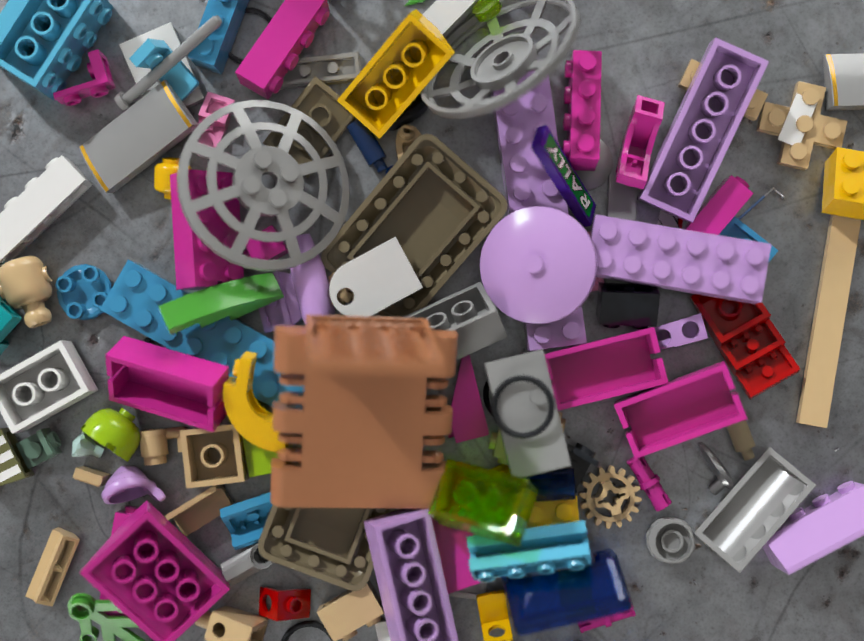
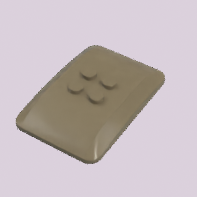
(432, 208)
(321, 542)

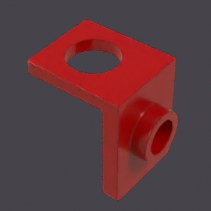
(285, 603)

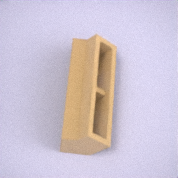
(52, 567)

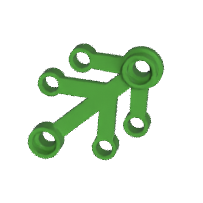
(85, 608)

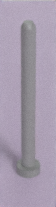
(126, 100)

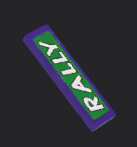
(563, 175)

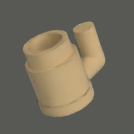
(155, 445)

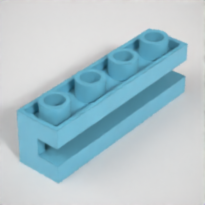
(540, 551)

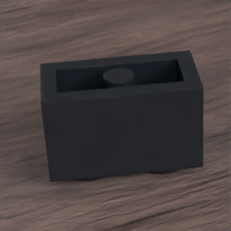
(627, 305)

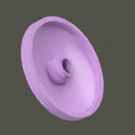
(538, 265)

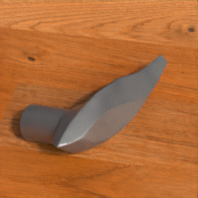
(723, 478)

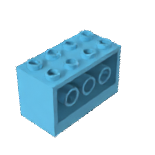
(48, 38)

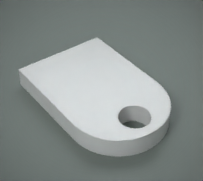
(375, 279)

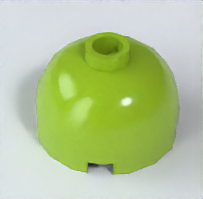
(114, 431)

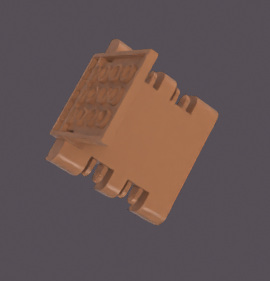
(361, 412)

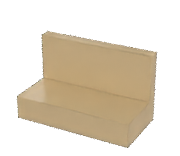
(200, 509)

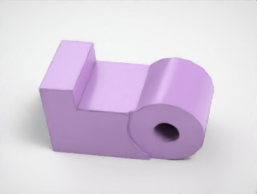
(681, 332)

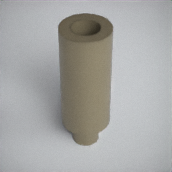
(742, 439)

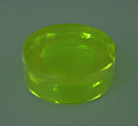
(486, 9)

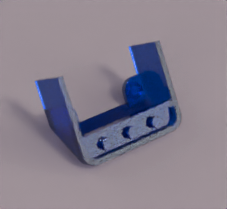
(567, 596)

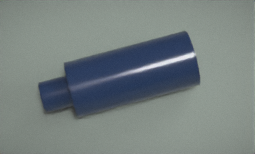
(368, 145)

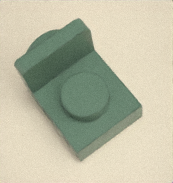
(39, 447)

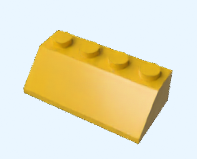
(397, 73)

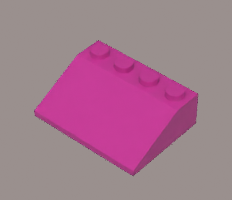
(155, 575)

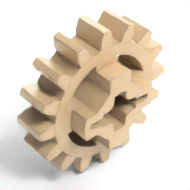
(596, 500)

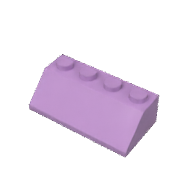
(818, 528)

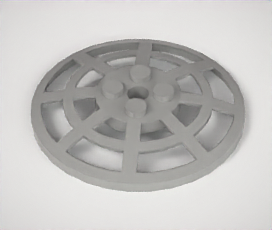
(504, 60)
(251, 192)

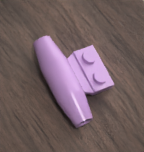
(303, 291)

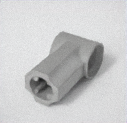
(243, 565)

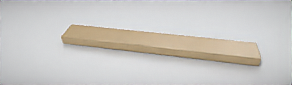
(828, 321)

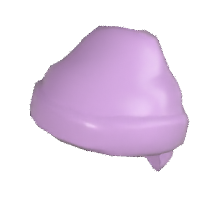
(129, 484)

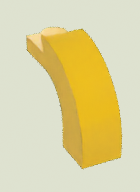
(244, 410)

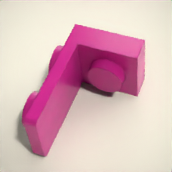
(98, 70)

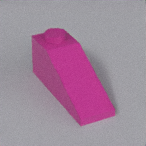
(468, 412)

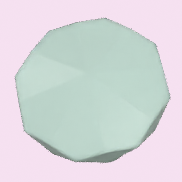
(85, 446)

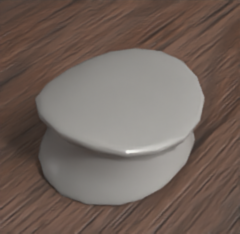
(670, 540)

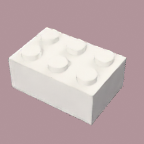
(43, 386)

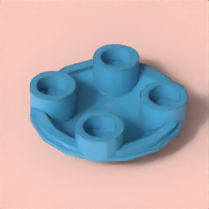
(83, 291)

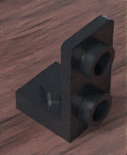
(580, 460)

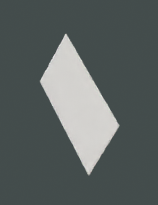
(789, 132)

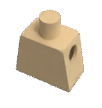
(232, 625)

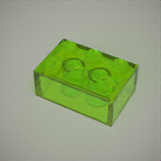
(483, 502)

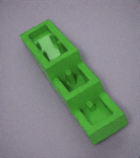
(221, 300)

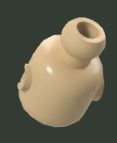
(27, 287)

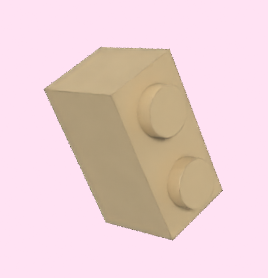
(351, 611)

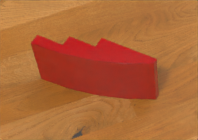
(747, 342)

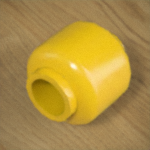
(162, 175)

